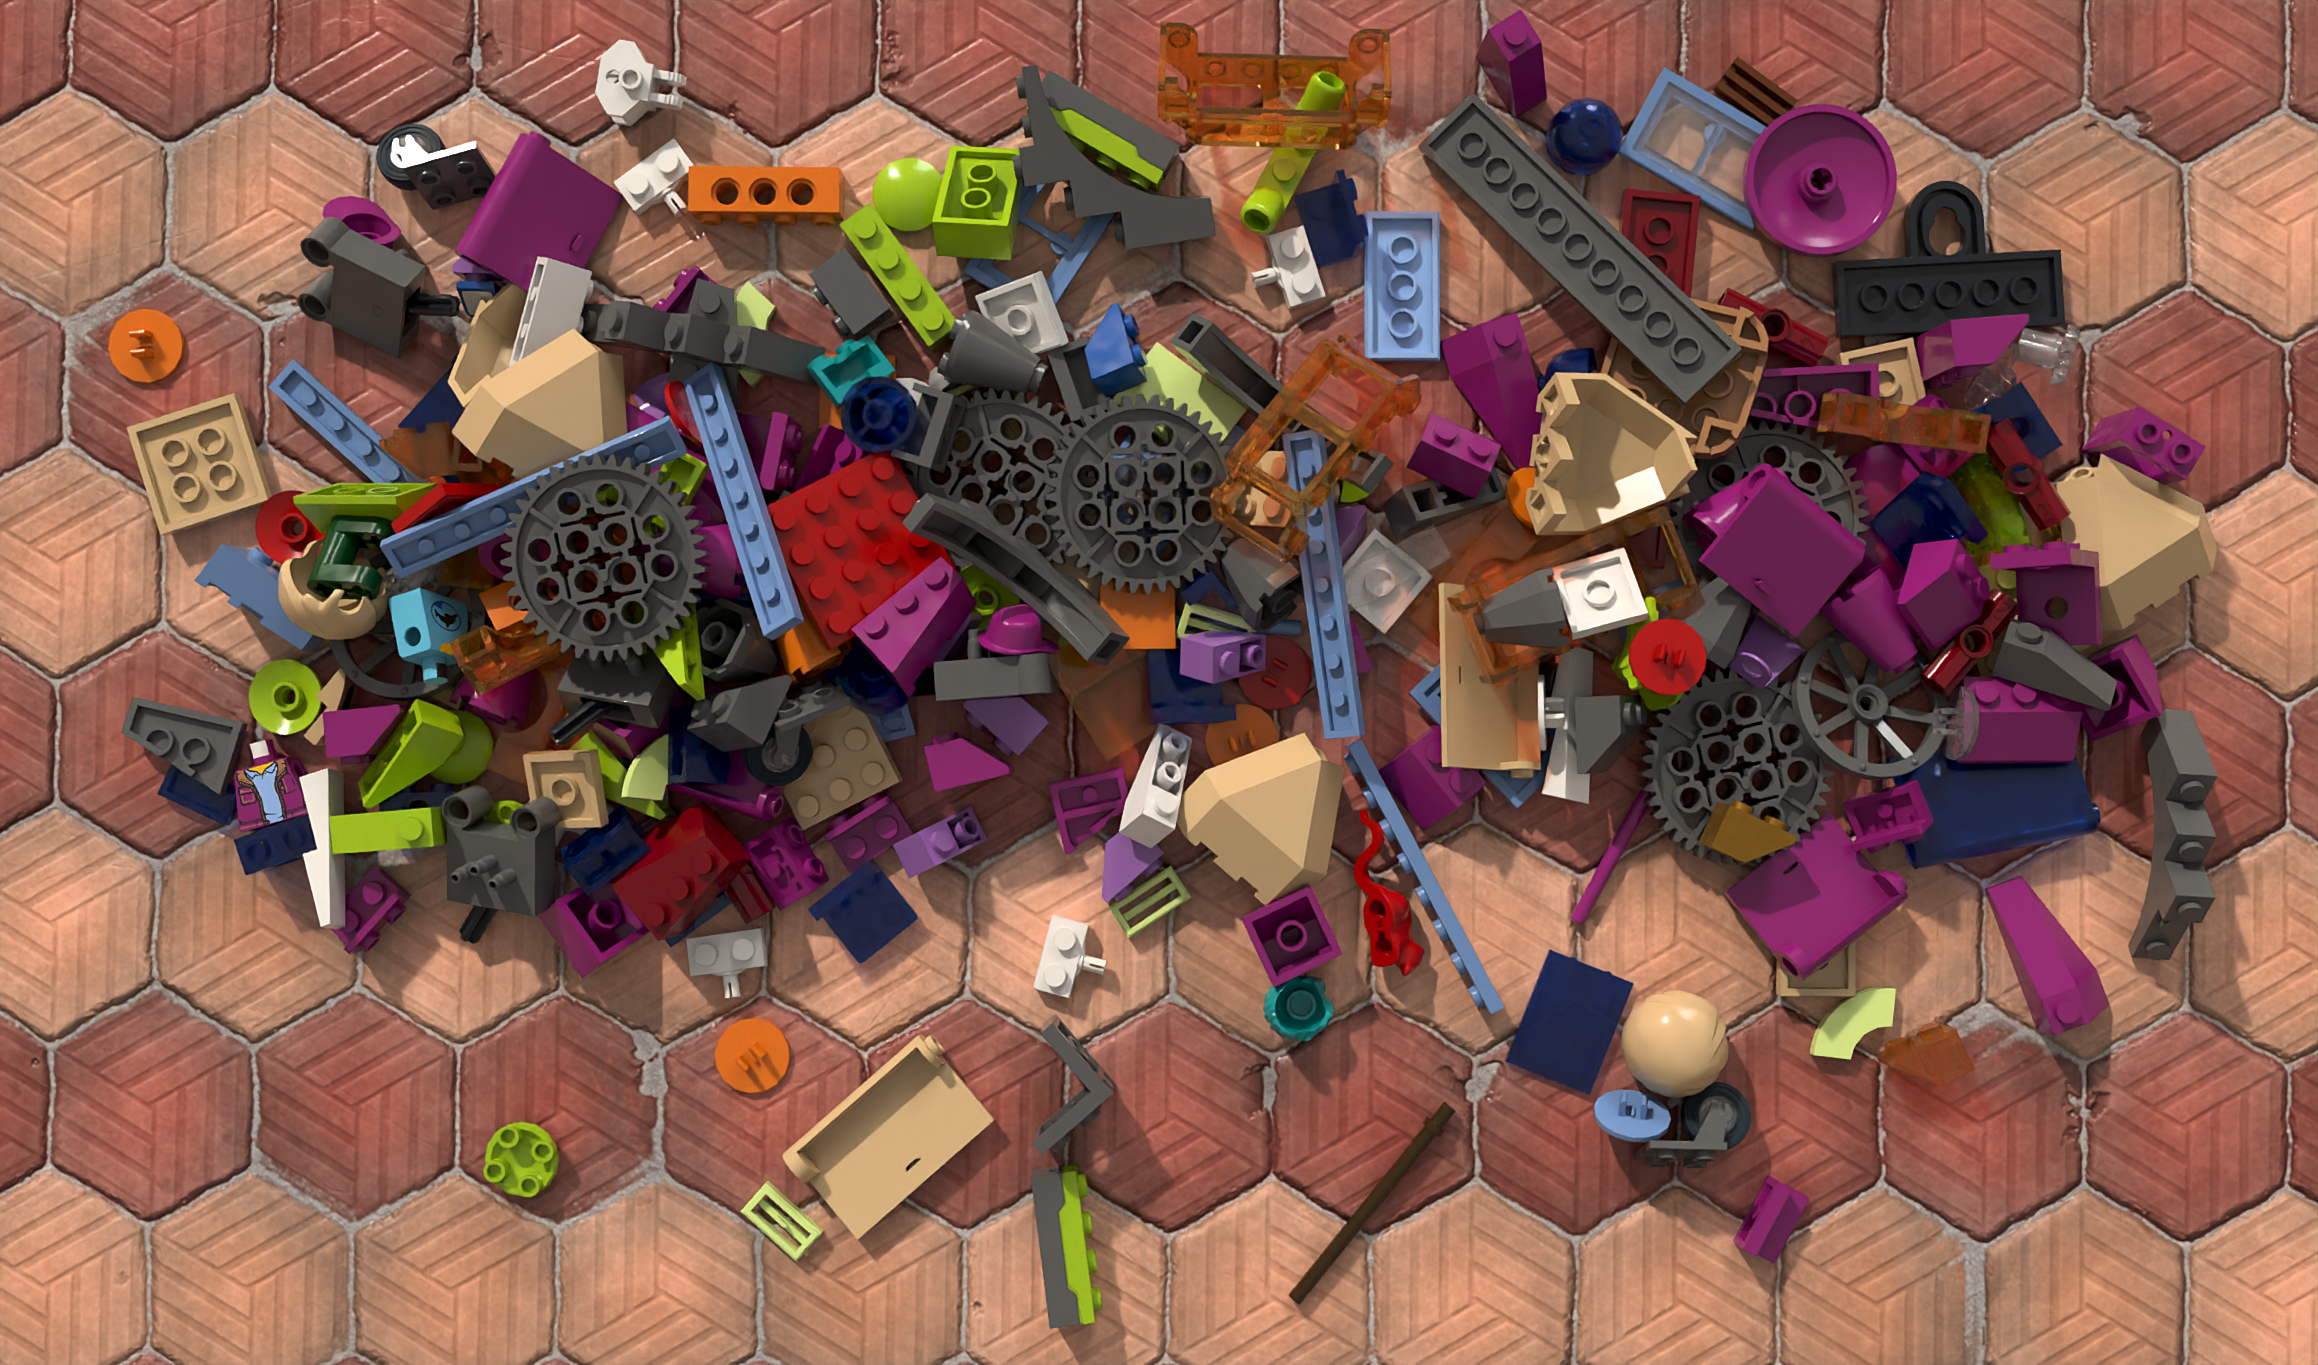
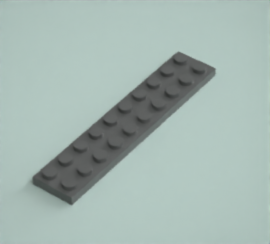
(1580, 249)

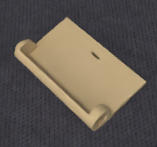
(1479, 722)
(898, 1115)

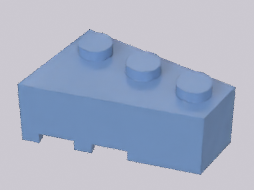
(253, 583)

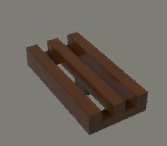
(1762, 83)

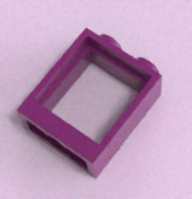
(2138, 442)

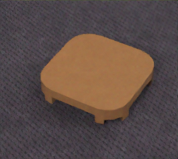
(1724, 405)

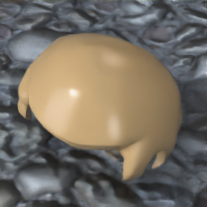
(322, 616)
(1675, 1043)

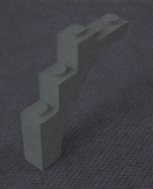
(1144, 216)
(700, 339)
(1255, 388)
(1020, 567)
(2183, 834)

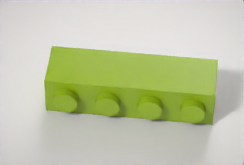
(900, 276)

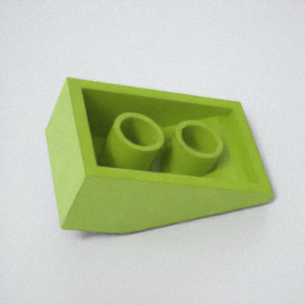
(978, 204)

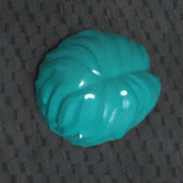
(1298, 1008)

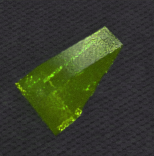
(1992, 504)

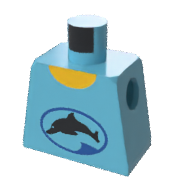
(424, 628)

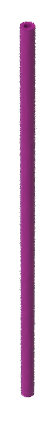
(1621, 840)

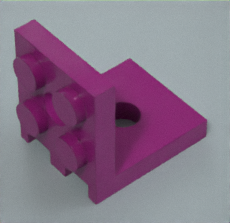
(774, 450)
(2053, 573)

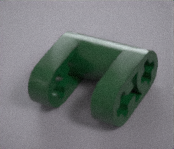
(338, 552)

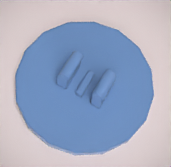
(1631, 1115)

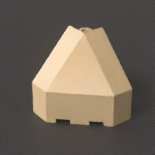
(488, 342)
(547, 407)
(1602, 456)
(2143, 535)
(1267, 816)

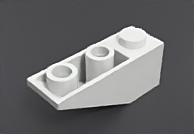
(1157, 790)

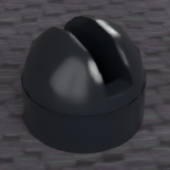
(1549, 671)

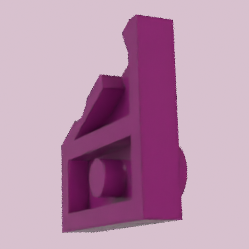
(1087, 804)

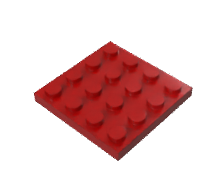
(850, 543)

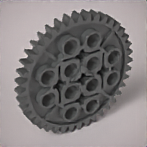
(985, 422)
(1094, 448)
(1831, 492)
(549, 519)
(1764, 718)

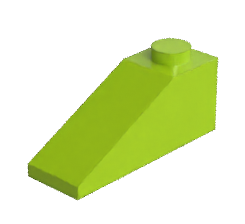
(681, 653)
(413, 750)
(613, 771)
(388, 830)

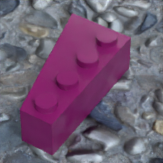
(1797, 393)

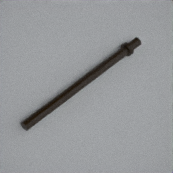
(1432, 1127)

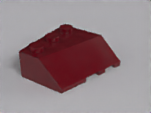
(682, 873)

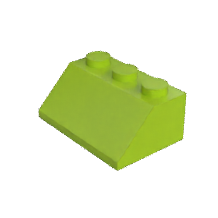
(359, 499)

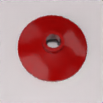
(276, 528)

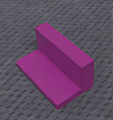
(1771, 1219)

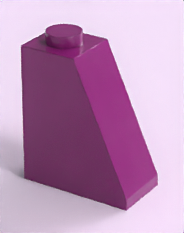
(1514, 63)

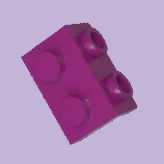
(1888, 816)

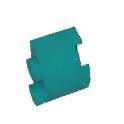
(851, 365)

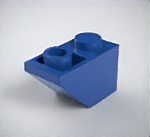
(1114, 354)

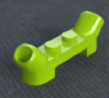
(1288, 165)

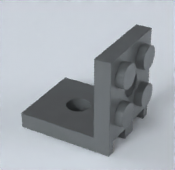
(1083, 1106)

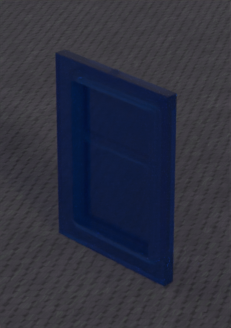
(1569, 1021)

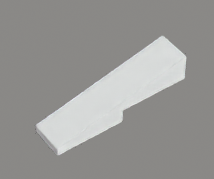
(1572, 680)
(326, 871)

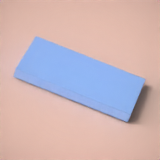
(1402, 286)

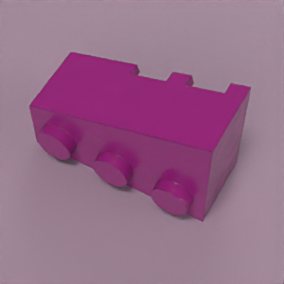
(915, 623)

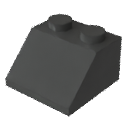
(740, 714)
(1606, 729)

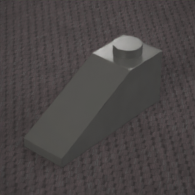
(1432, 503)
(2050, 664)

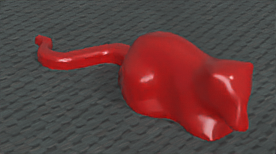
(1386, 912)

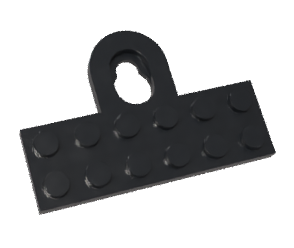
(1933, 288)

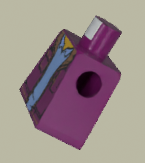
(269, 790)

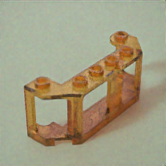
(1270, 125)
(1328, 358)
(1617, 535)

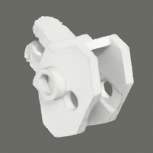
(631, 85)

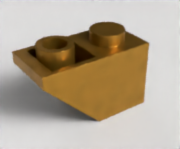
(1743, 836)

